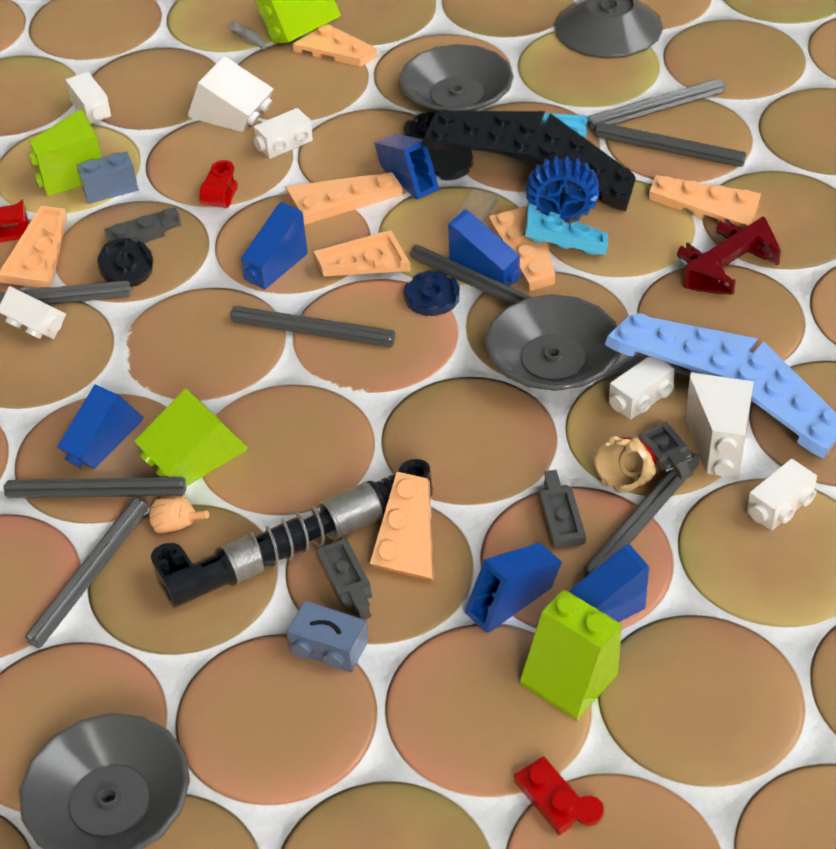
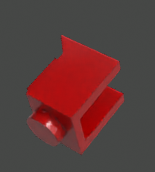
(13, 221)

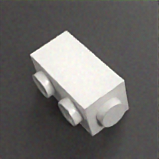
(88, 96)
(283, 133)
(28, 311)
(641, 387)
(782, 495)

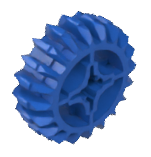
(579, 189)

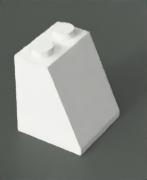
(230, 97)
(719, 421)

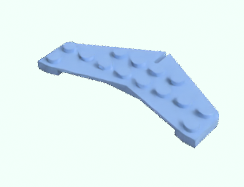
(729, 355)

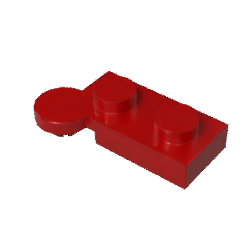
(555, 797)

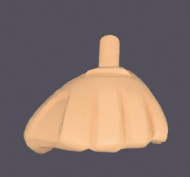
(173, 514)

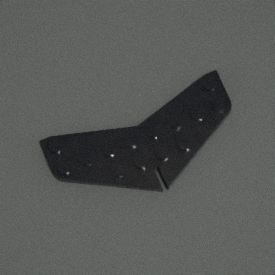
(525, 139)

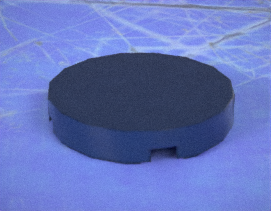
(432, 293)

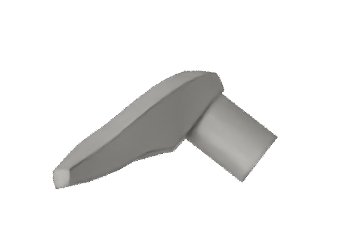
(247, 34)

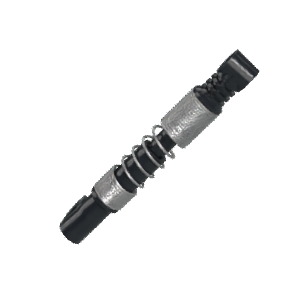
(249, 556)

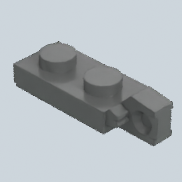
(146, 227)
(668, 449)
(561, 512)
(346, 576)

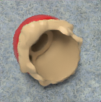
(625, 463)

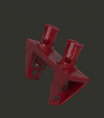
(706, 269)

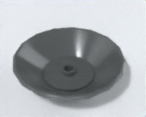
(608, 27)
(456, 78)
(552, 342)
(99, 761)

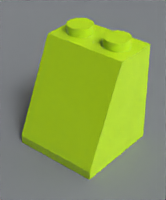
(294, 18)
(60, 149)
(188, 440)
(572, 654)

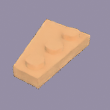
(338, 44)
(363, 256)
(405, 531)

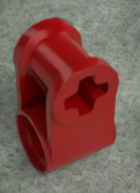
(219, 185)

